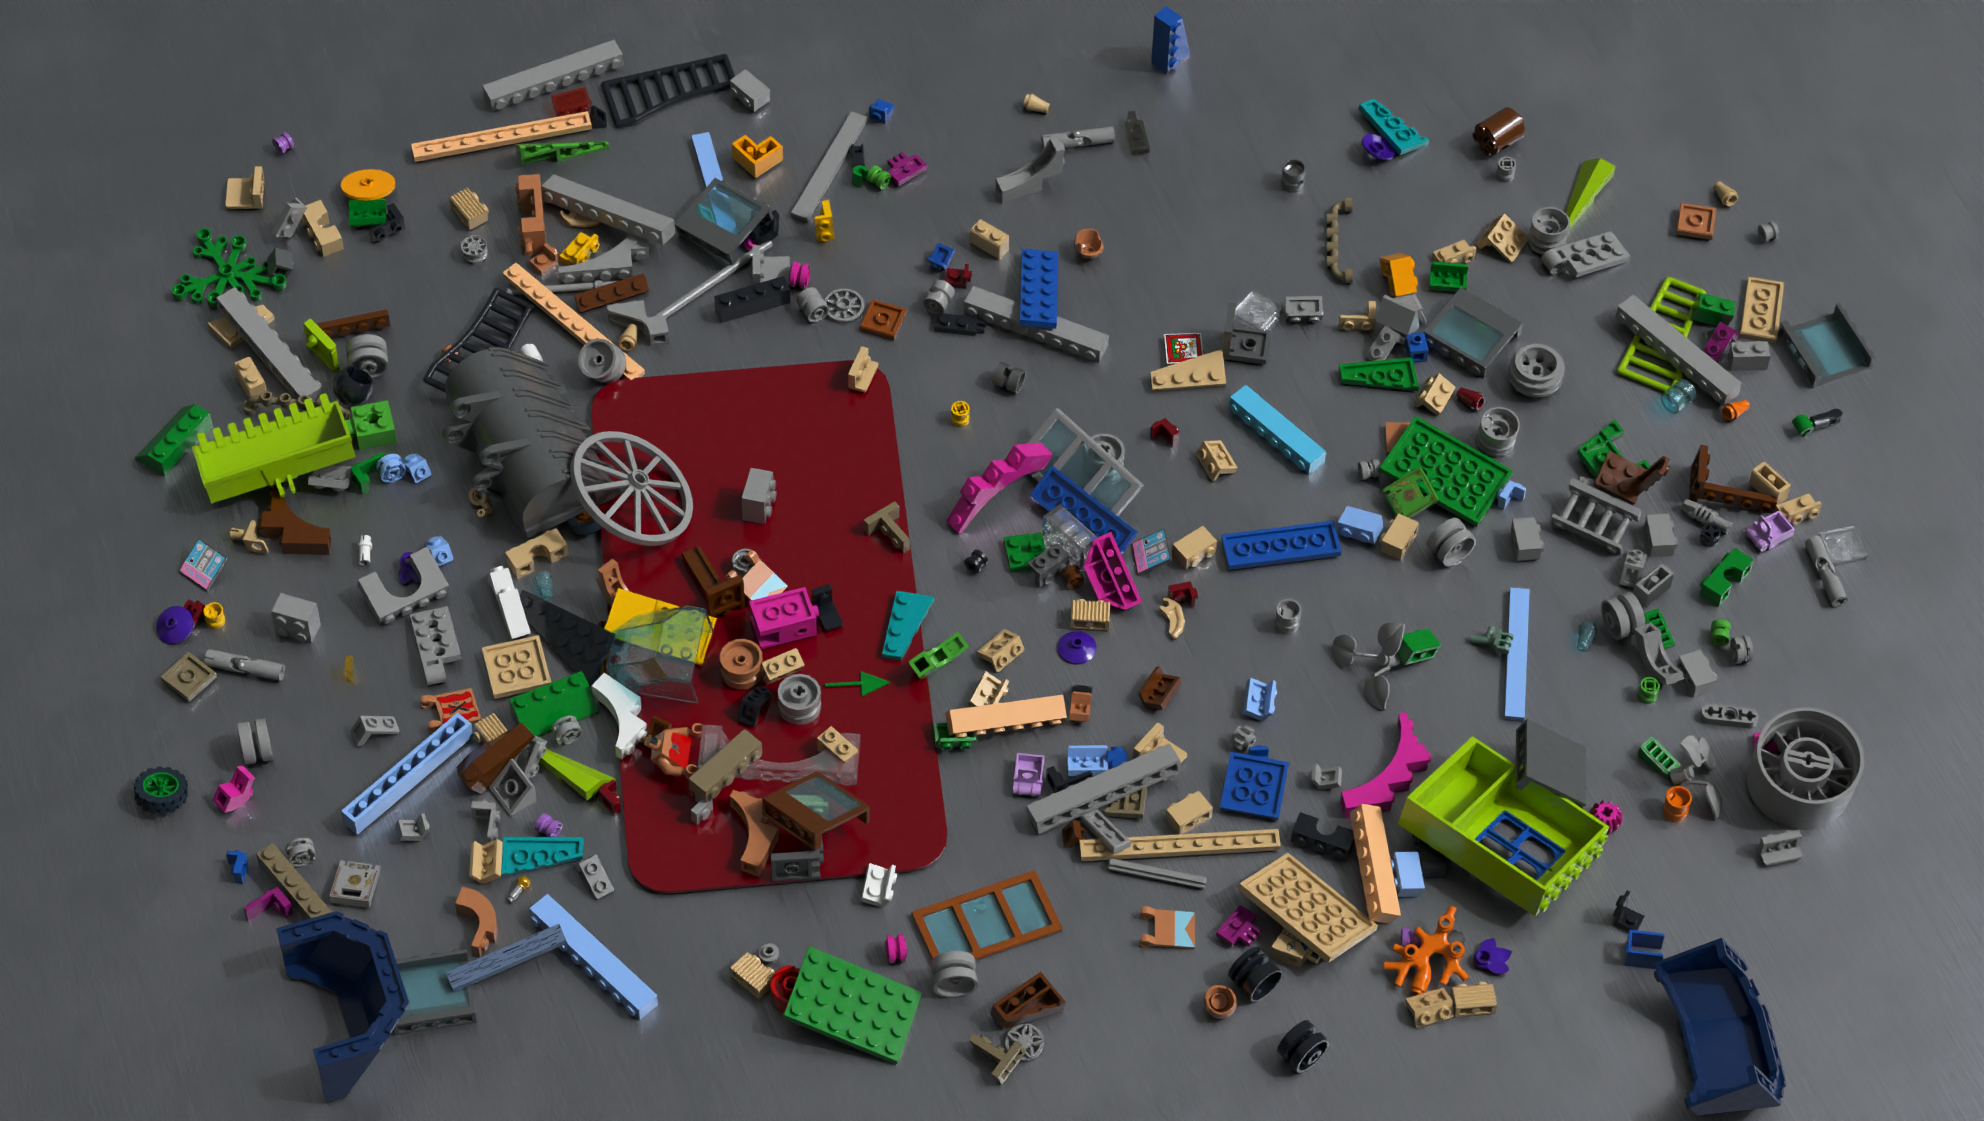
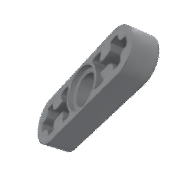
(1736, 711)

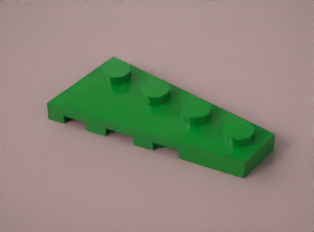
(1382, 373)

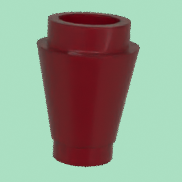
(1473, 399)

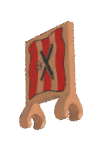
(449, 704)

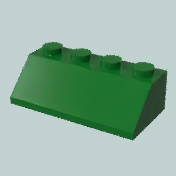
(175, 439)
(548, 703)

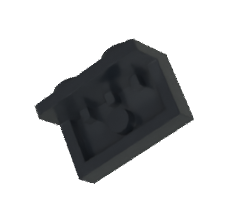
(766, 229)

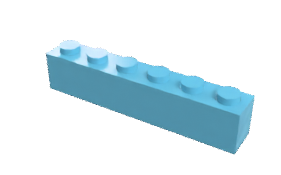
(1277, 429)

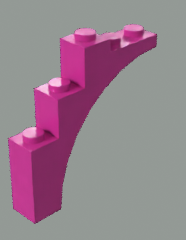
(999, 473)
(1395, 778)

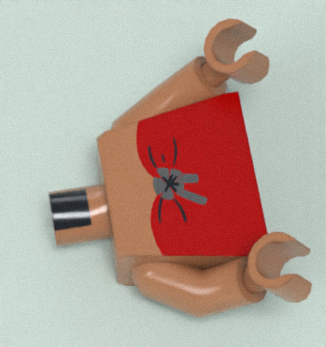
(672, 750)

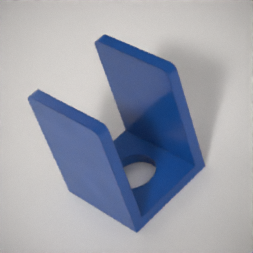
(1646, 940)

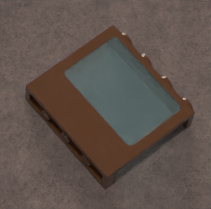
(813, 808)

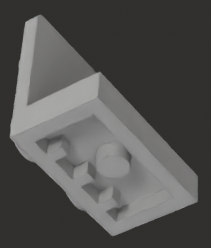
(769, 267)

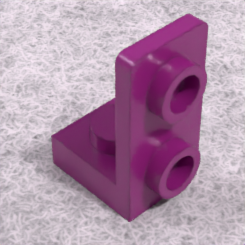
(1720, 341)
(270, 898)

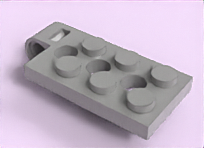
(1559, 257)
(431, 663)

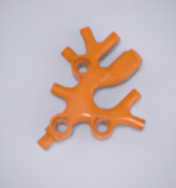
(1430, 944)

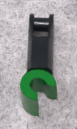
(859, 168)
(1806, 426)

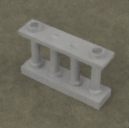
(1611, 505)

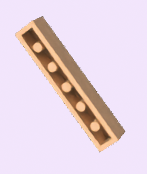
(1006, 715)
(1375, 863)

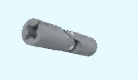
(1092, 137)
(1830, 582)
(257, 667)

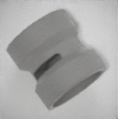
(1506, 169)
(1369, 469)

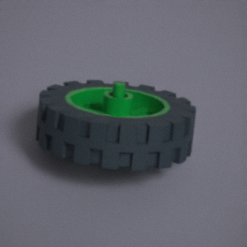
(160, 798)

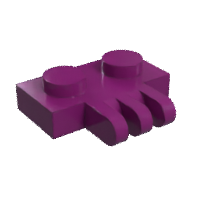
(905, 168)
(1239, 927)

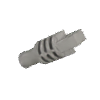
(1705, 515)

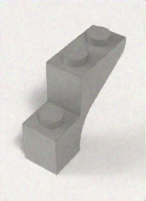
(634, 313)

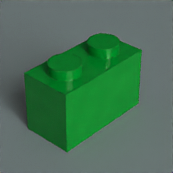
(1713, 309)
(1418, 646)

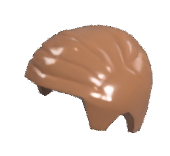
(1088, 243)
(1220, 1001)

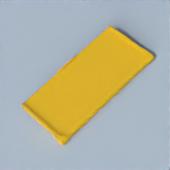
(629, 604)

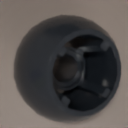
(353, 386)

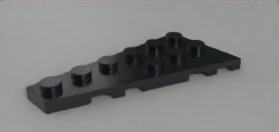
(571, 636)

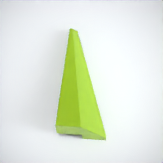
(1591, 179)
(578, 776)

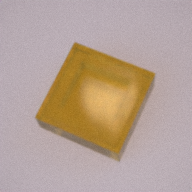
(349, 669)

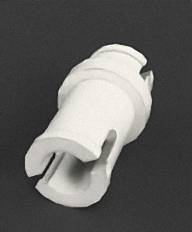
(364, 547)

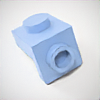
(417, 467)
(1511, 490)
(439, 549)

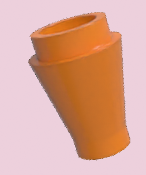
(1733, 410)

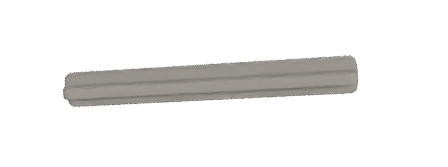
(1157, 873)

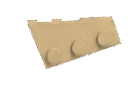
(228, 334)

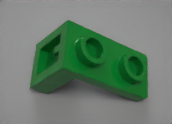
(362, 470)

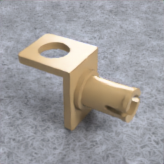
(249, 538)

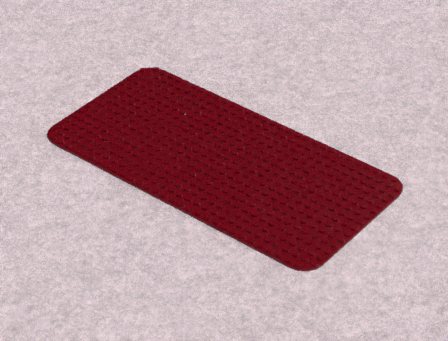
(831, 470)

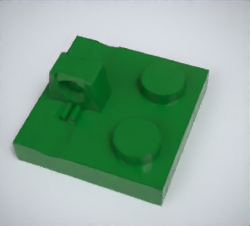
(1022, 549)

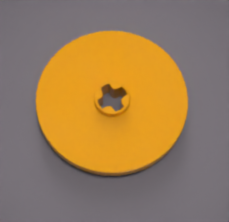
(368, 184)

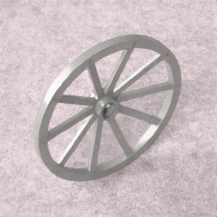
(635, 483)

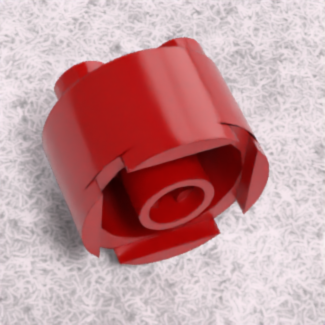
(782, 986)

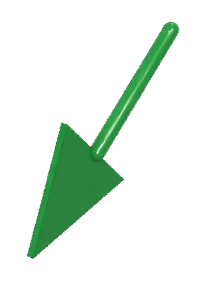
(868, 682)

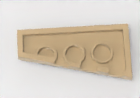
(1194, 373)

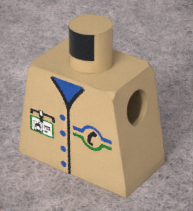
(1292, 950)

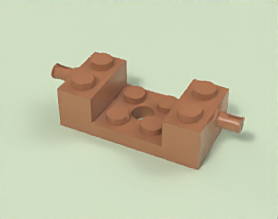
(530, 199)

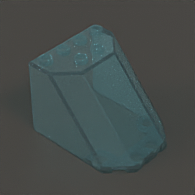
(659, 652)

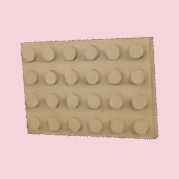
(1307, 907)

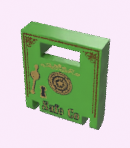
(1407, 497)

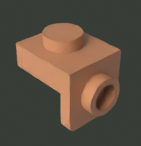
(1080, 706)

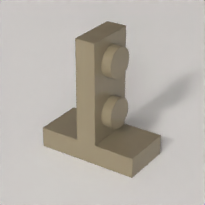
(884, 520)
(1006, 1060)

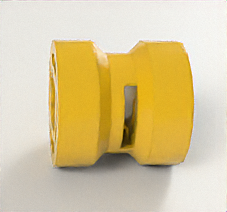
(960, 413)
(214, 615)

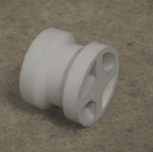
(1768, 231)

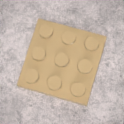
(516, 666)

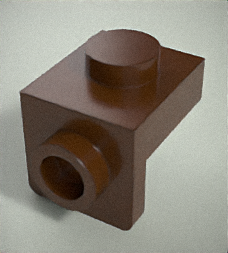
(656, 726)

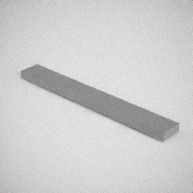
(829, 167)

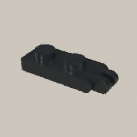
(959, 324)

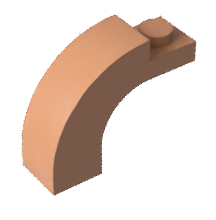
(610, 580)
(478, 907)

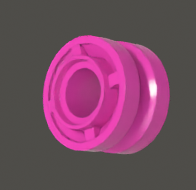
(799, 275)
(896, 948)

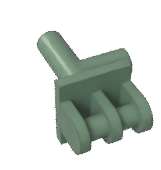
(1500, 643)

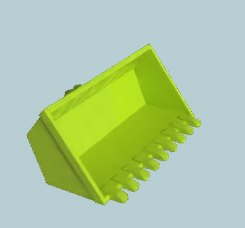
(273, 450)

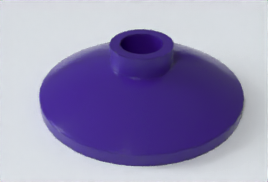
(1378, 147)
(179, 630)
(1077, 653)

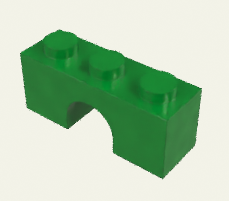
(1733, 565)

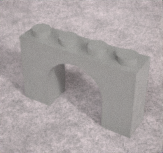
(387, 607)

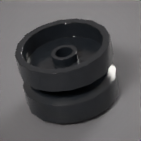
(1303, 1046)

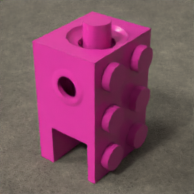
(783, 618)

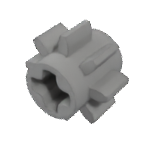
(1243, 737)

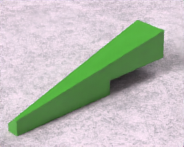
(562, 151)

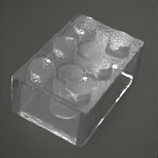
(1069, 533)

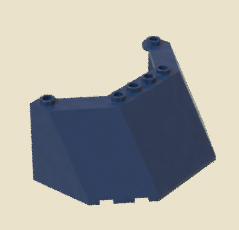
(363, 973)
(1723, 1030)

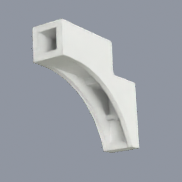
(508, 602)
(625, 708)

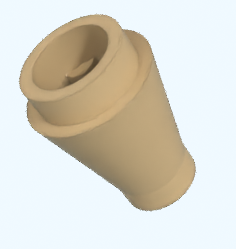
(1034, 103)
(1726, 194)
(629, 338)

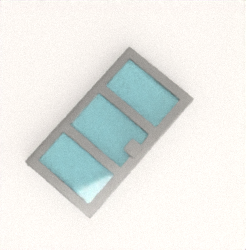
(1085, 463)

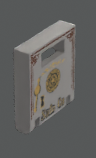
(355, 878)

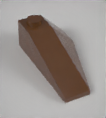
(487, 761)

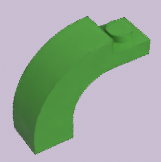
(932, 661)

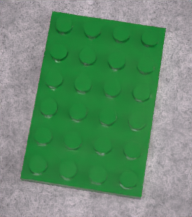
(1458, 473)
(852, 1005)

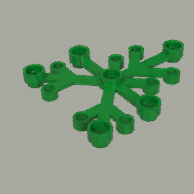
(226, 271)

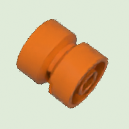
(1677, 804)

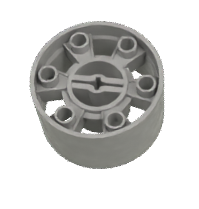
(1805, 768)

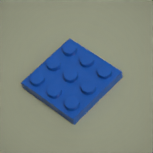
(1254, 786)

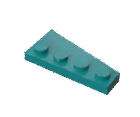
(1392, 128)
(904, 623)
(533, 853)

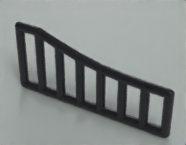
(639, 77)
(472, 331)

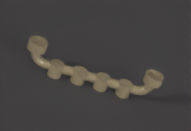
(1332, 247)
(250, 406)

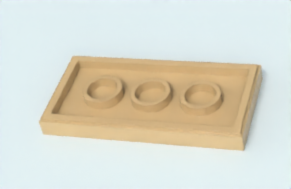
(1761, 309)

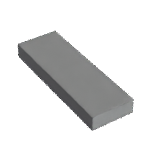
(1105, 831)

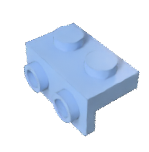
(1259, 699)
(1087, 758)

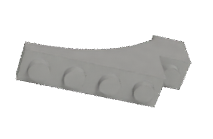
(608, 266)

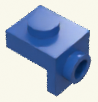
(941, 257)
(1116, 757)

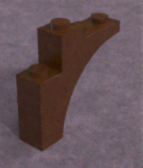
(293, 533)

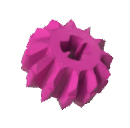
(1608, 814)

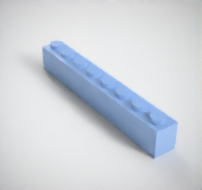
(407, 773)
(595, 958)

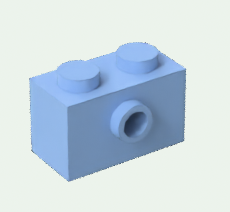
(1360, 524)
(1407, 874)

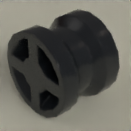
(1714, 532)
(976, 561)

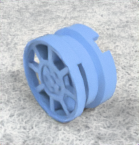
(391, 469)

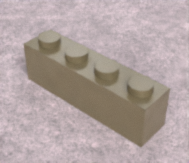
(725, 766)

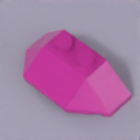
(1110, 574)

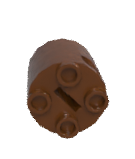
(1499, 131)

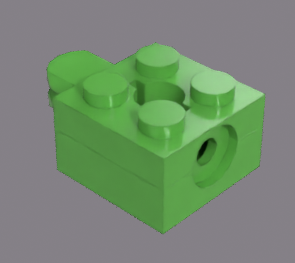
(373, 433)

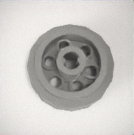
(1535, 379)

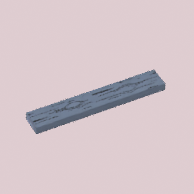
(506, 957)

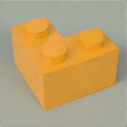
(757, 158)
(1400, 273)

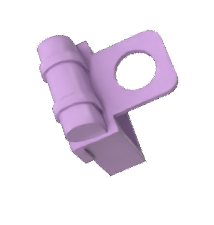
(1770, 531)
(1028, 774)

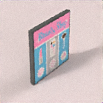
(1151, 551)
(203, 564)

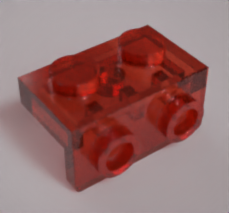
(571, 102)

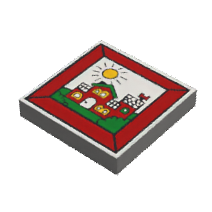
(1182, 347)

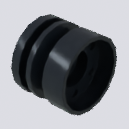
(1255, 974)

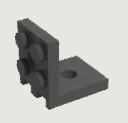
(1237, 337)
(797, 865)

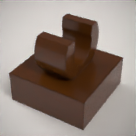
(1072, 834)

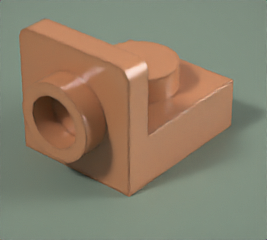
(545, 260)

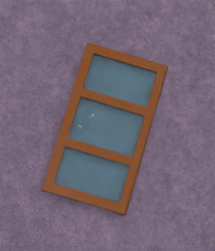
(989, 918)

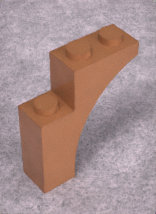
(761, 835)

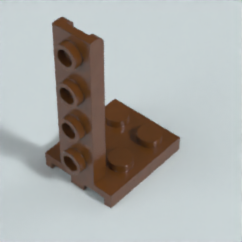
(1628, 479)
(1722, 494)
(719, 595)

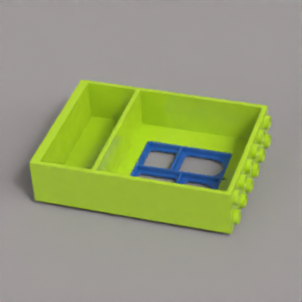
(1477, 792)

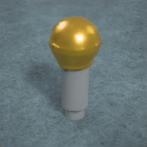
(522, 883)

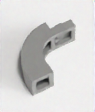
(1654, 656)

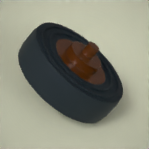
(583, 524)

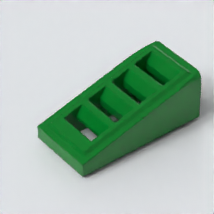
(1656, 618)
(1649, 757)

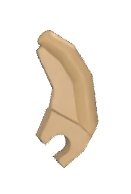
(577, 220)
(1175, 616)

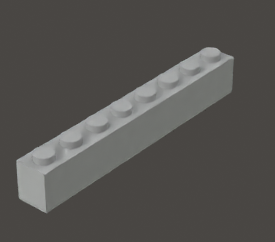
(553, 75)
(608, 209)
(1067, 335)
(268, 345)
(1678, 350)
(1104, 788)

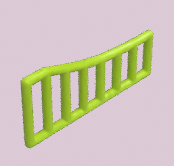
(1635, 345)

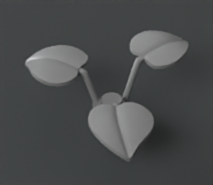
(1390, 638)
(1696, 751)

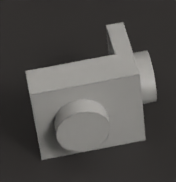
(1326, 778)
(701, 810)
(412, 829)

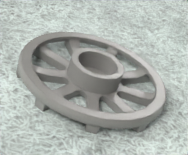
(844, 305)

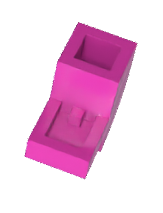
(236, 792)

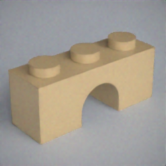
(325, 239)
(548, 544)

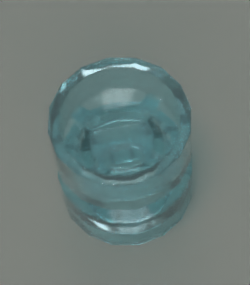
(1678, 396)

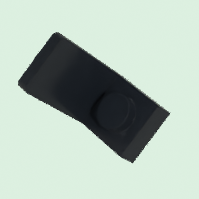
(394, 225)
(828, 613)
(751, 705)
(1056, 780)
(1625, 917)

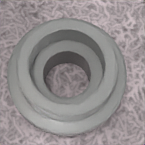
(769, 958)

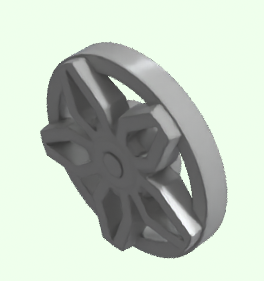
(1026, 1040)

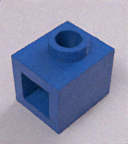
(1416, 347)

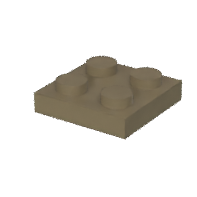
(188, 676)

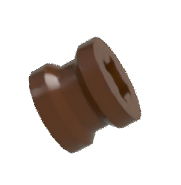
(1073, 576)

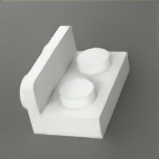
(878, 885)

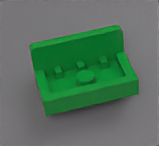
(367, 212)
(1448, 276)
(945, 742)

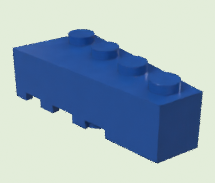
(1169, 40)

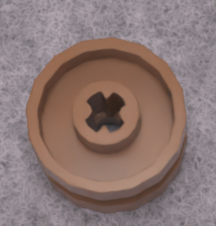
(741, 664)

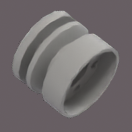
(1548, 229)
(1497, 432)

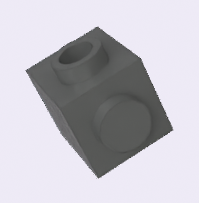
(280, 262)

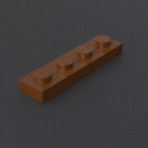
(611, 292)
(356, 324)

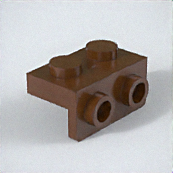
(1158, 689)

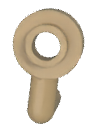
(476, 500)

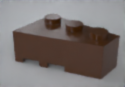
(1027, 1003)

